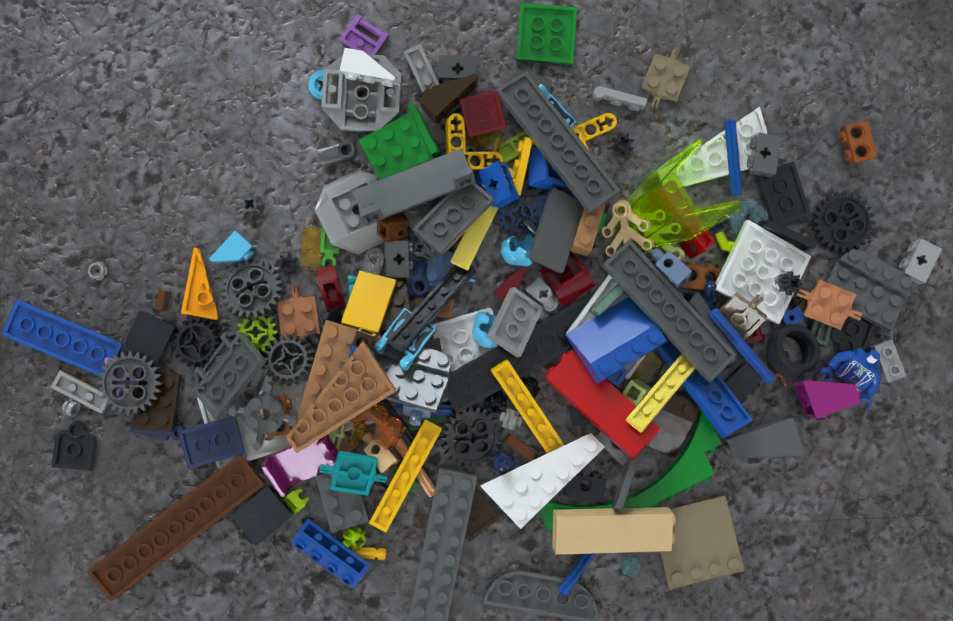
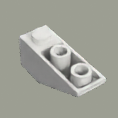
(360, 65)

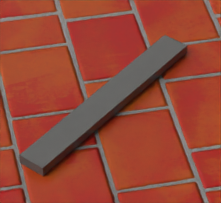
(631, 466)

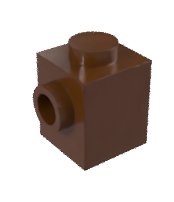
(392, 228)

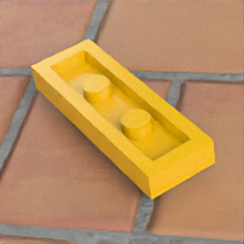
(521, 164)

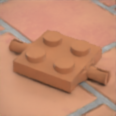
(829, 304)
(298, 315)

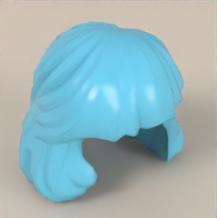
(516, 251)
(481, 328)

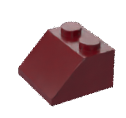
(570, 283)

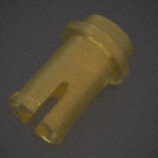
(357, 434)

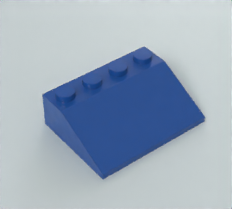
(615, 339)

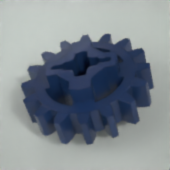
(505, 212)

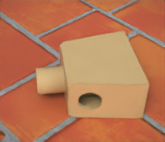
(386, 458)

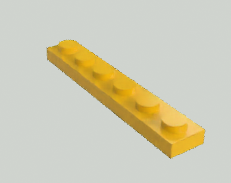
(527, 406)
(405, 475)

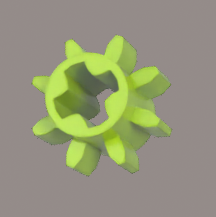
(354, 537)

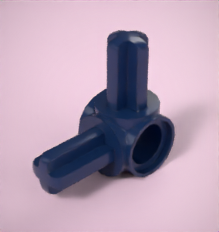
(420, 280)
(708, 295)
(504, 463)

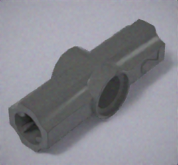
(255, 384)

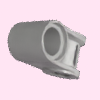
(542, 294)

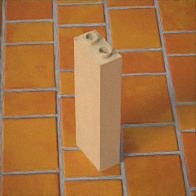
(613, 530)

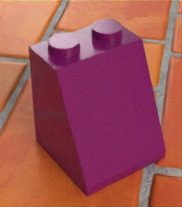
(825, 397)

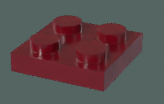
(482, 113)

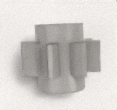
(510, 419)

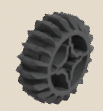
(281, 362)

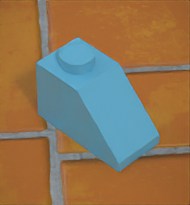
(234, 249)

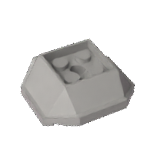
(355, 113)
(336, 216)

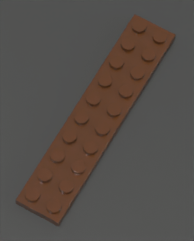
(176, 527)

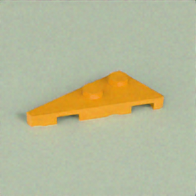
(198, 293)

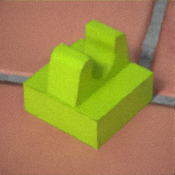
(294, 502)

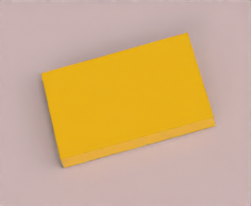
(369, 302)

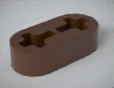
(520, 447)

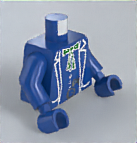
(858, 369)

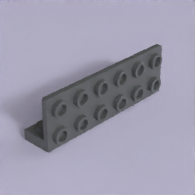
(413, 186)

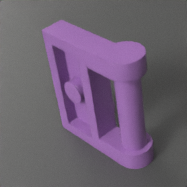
(357, 40)

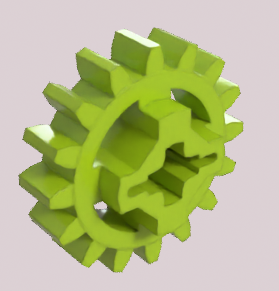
(257, 324)

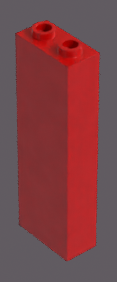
(599, 404)

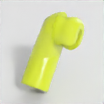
(724, 244)

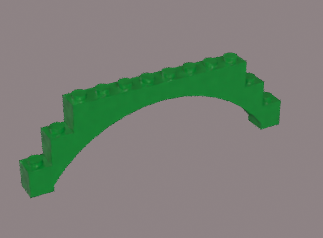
(686, 470)

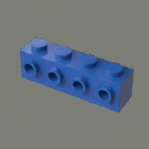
(330, 553)

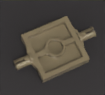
(665, 78)
(743, 314)

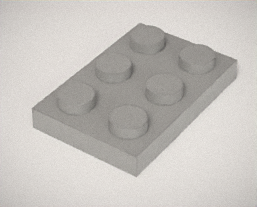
(515, 322)

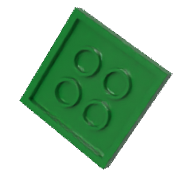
(546, 33)
(396, 147)

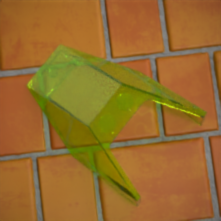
(669, 206)

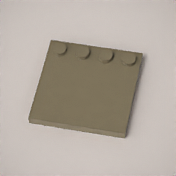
(703, 543)

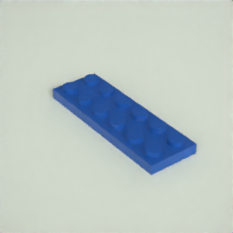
(60, 337)
(712, 397)

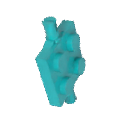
(353, 473)

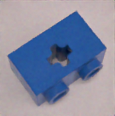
(499, 184)

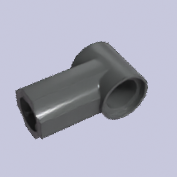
(335, 153)

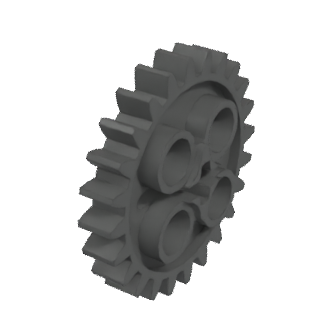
(258, 303)
(130, 366)

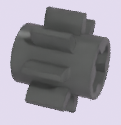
(247, 208)

